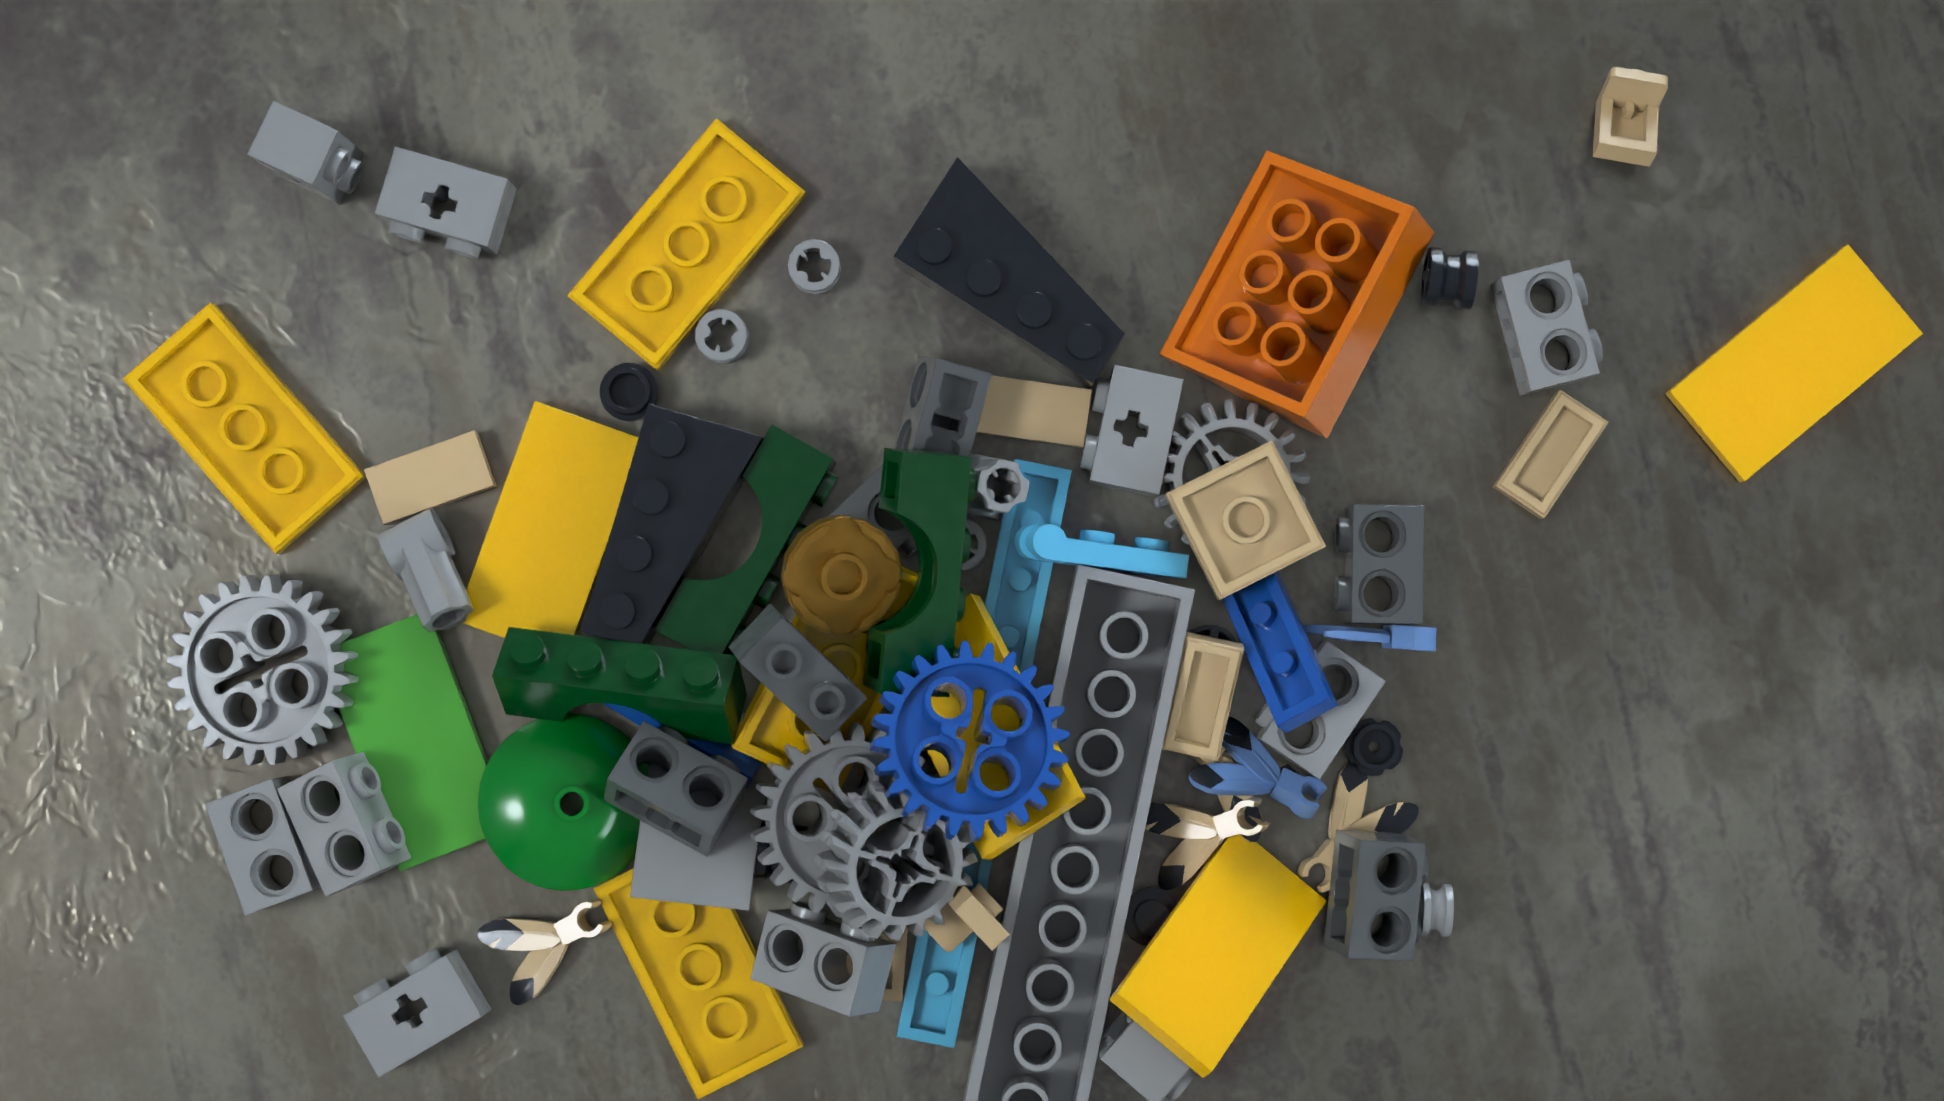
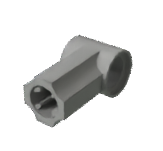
(998, 487)
(421, 557)

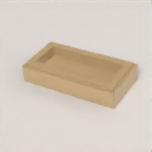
(1035, 412)
(1550, 454)
(430, 477)
(1202, 696)

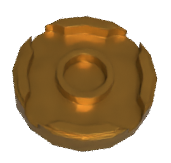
(841, 575)

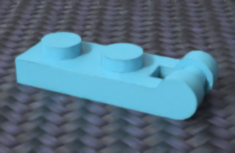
(1098, 551)

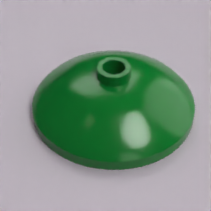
(523, 810)

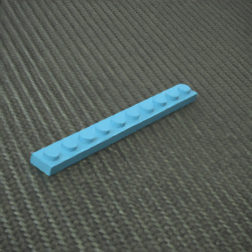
(1016, 606)

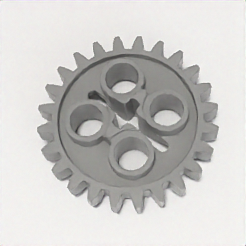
(243, 621)
(794, 785)

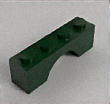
(787, 482)
(931, 499)
(681, 688)

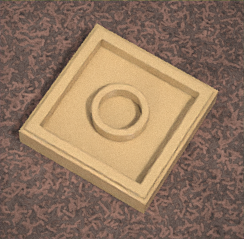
(1245, 520)

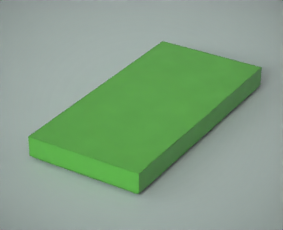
(416, 736)

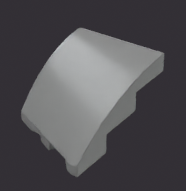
(680, 874)

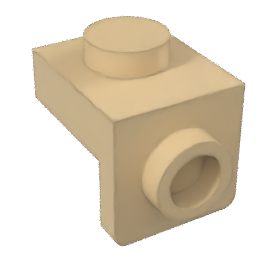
(1628, 116)
(966, 913)

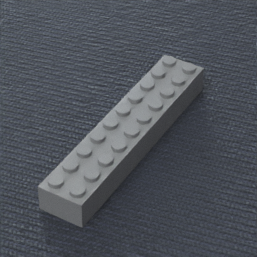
(1079, 870)

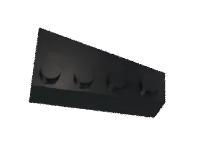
(1000, 274)
(669, 508)

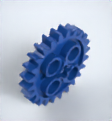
(918, 728)

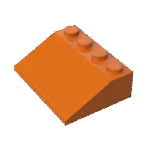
(1298, 291)

